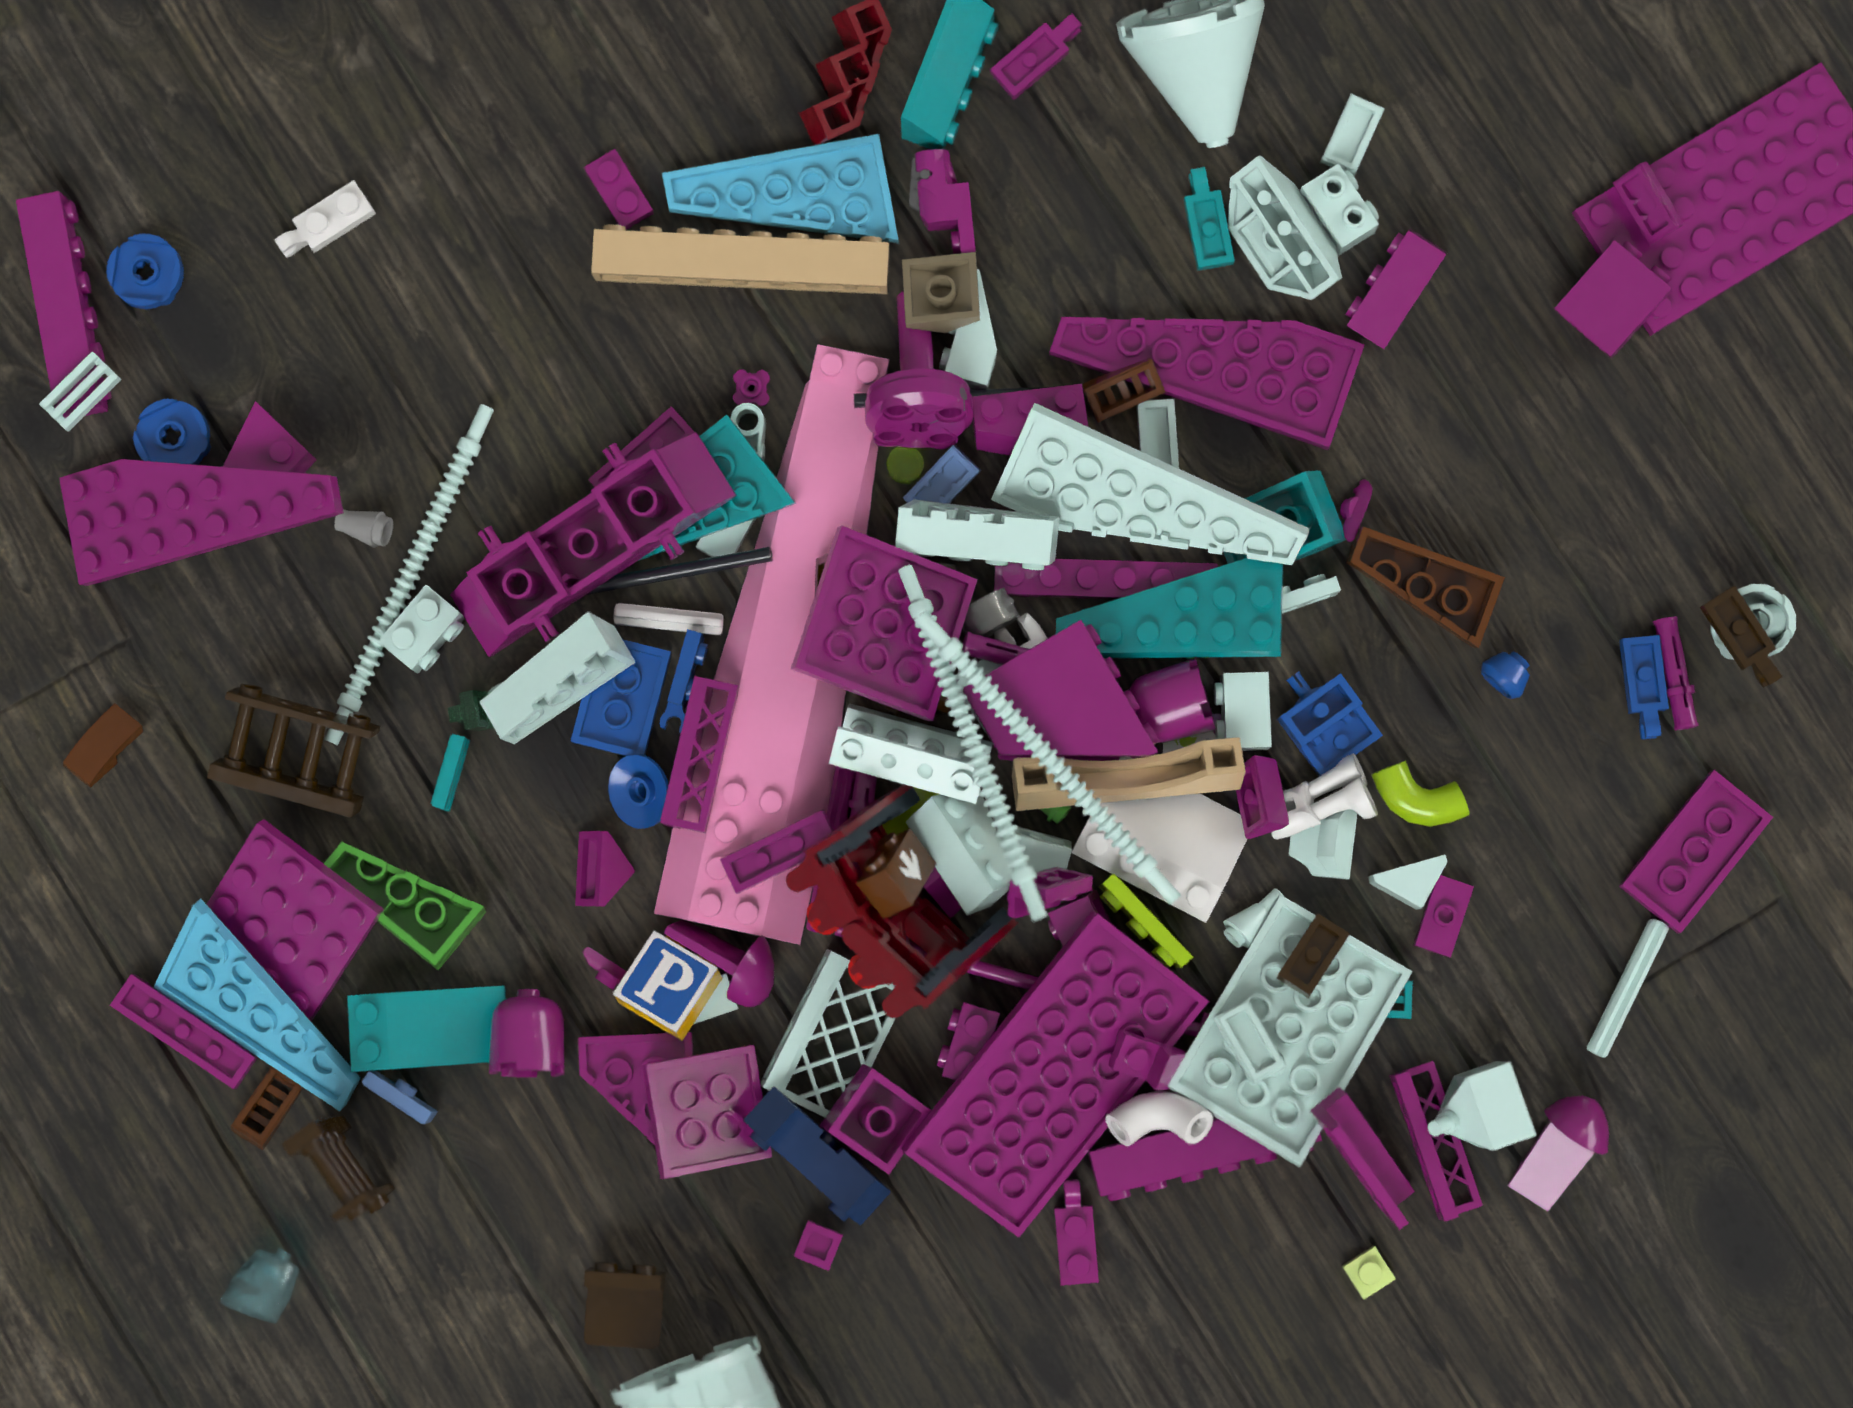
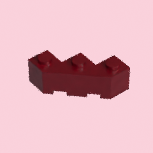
(849, 73)

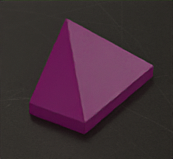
(600, 869)

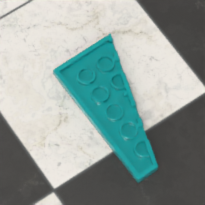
(748, 475)
(1207, 614)

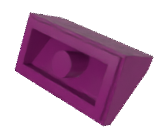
(1262, 798)

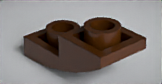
(103, 741)

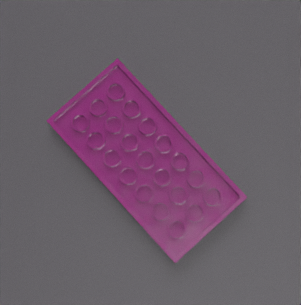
(1743, 193)
(1044, 1078)

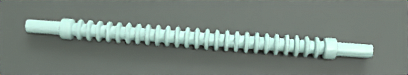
(468, 447)
(1143, 864)
(1023, 874)

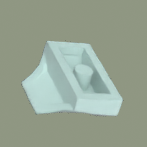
(1328, 846)

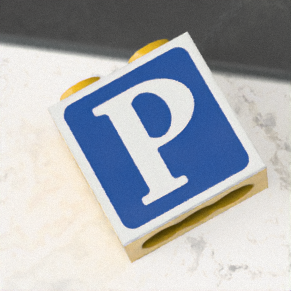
(668, 985)

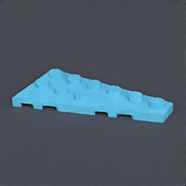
(810, 188)
(236, 996)

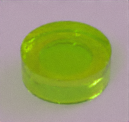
(905, 464)

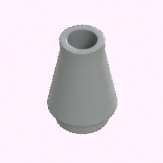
(367, 526)

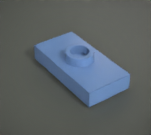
(945, 478)
(400, 1095)

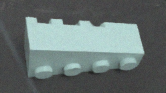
(977, 533)
(557, 678)

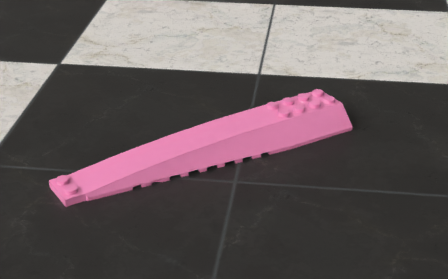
(782, 719)

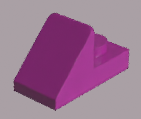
(1146, 1059)

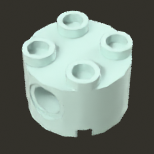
(1773, 613)

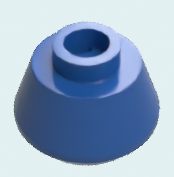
(1506, 673)

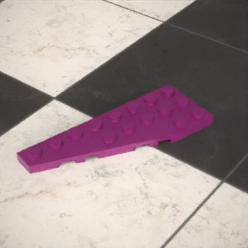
(1251, 370)
(161, 512)

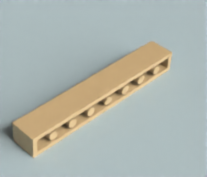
(740, 260)

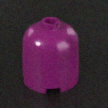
(1174, 702)
(527, 1036)

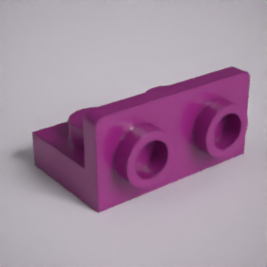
(1053, 886)

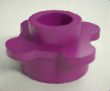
(759, 380)

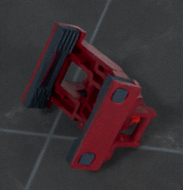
(878, 942)

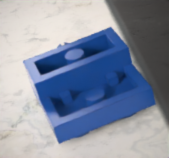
(1327, 722)

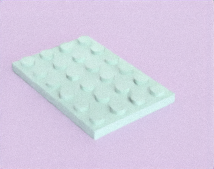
(1316, 1035)

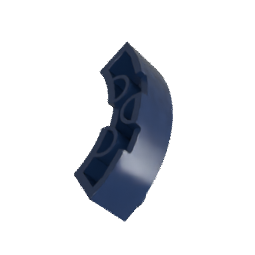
(813, 1152)

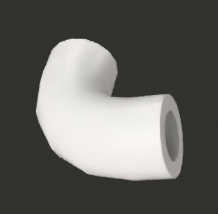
(1157, 1112)

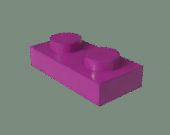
(618, 189)

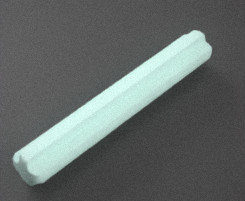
(1627, 988)

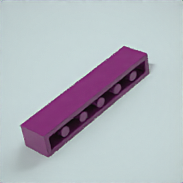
(60, 289)
(1168, 1156)

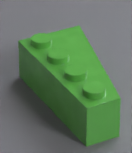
(415, 910)

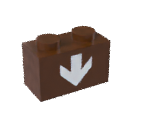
(896, 872)

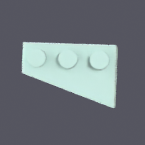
(964, 849)

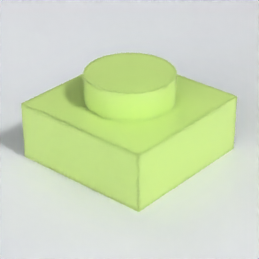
(1368, 1272)

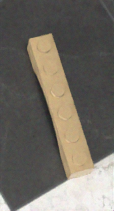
(1185, 771)

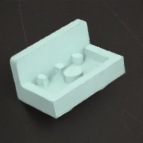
(422, 630)

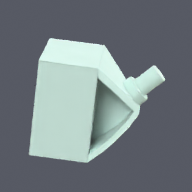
(1484, 1108)

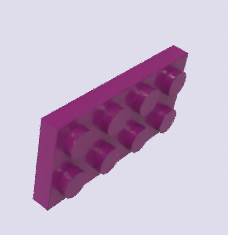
(1696, 851)

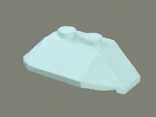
(1280, 232)

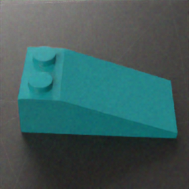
(421, 1027)

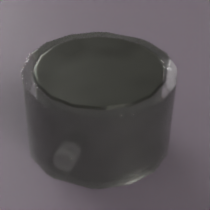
(990, 613)

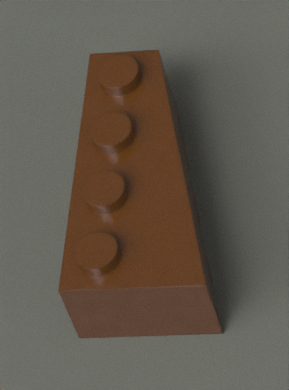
(1435, 585)

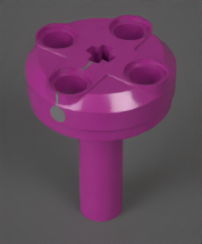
(918, 402)

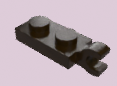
(1742, 634)

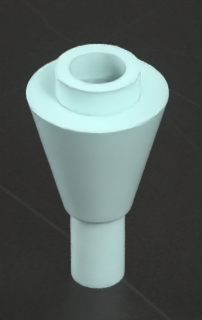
(1245, 925)

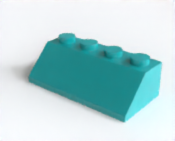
(947, 72)

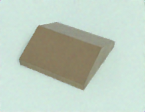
(941, 292)

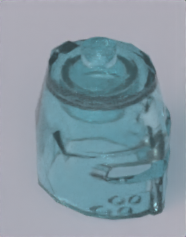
(262, 1286)

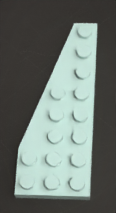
(1127, 493)

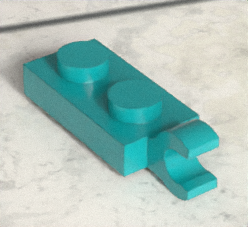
(1207, 223)

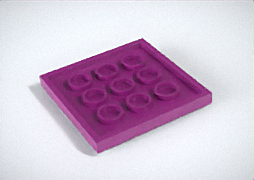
(862, 626)
(293, 915)

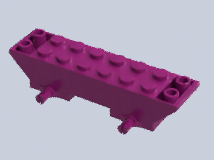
(590, 542)

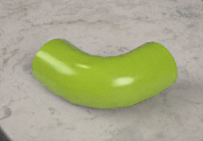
(1416, 803)

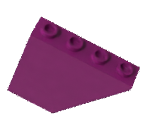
(1069, 699)

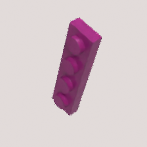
(183, 1031)

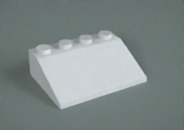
(1185, 834)

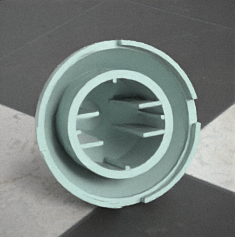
(1197, 59)

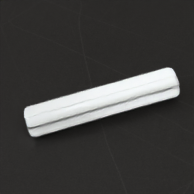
(668, 619)

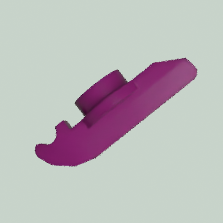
(1354, 509)
(609, 972)

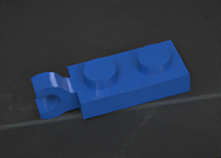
(691, 655)
(1644, 682)

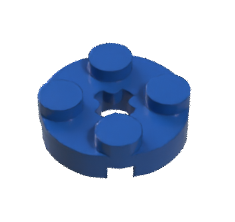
(132, 255)
(182, 417)

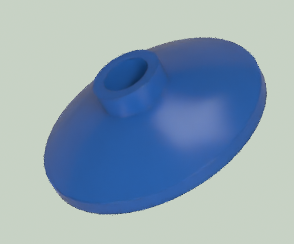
(638, 791)

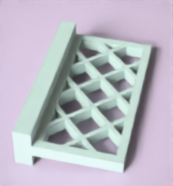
(803, 1025)

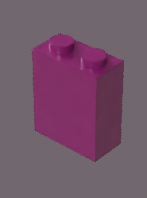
(1614, 297)

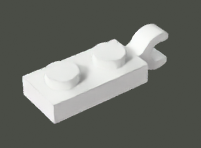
(327, 220)

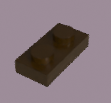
(1313, 955)

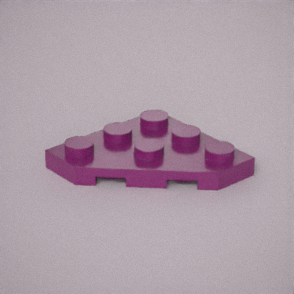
(616, 1069)

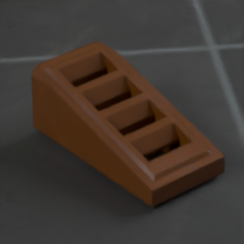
(1127, 401)
(239, 1124)

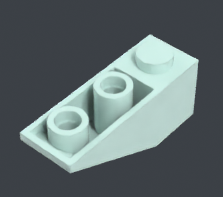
(973, 348)

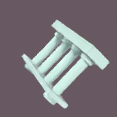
(905, 753)

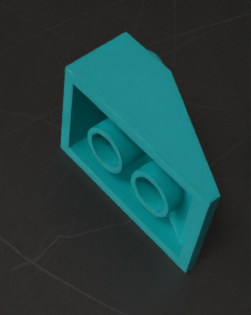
(1306, 502)

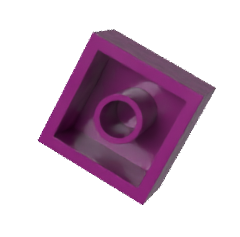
(875, 1118)

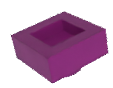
(818, 1245)

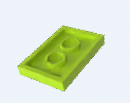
(1144, 923)

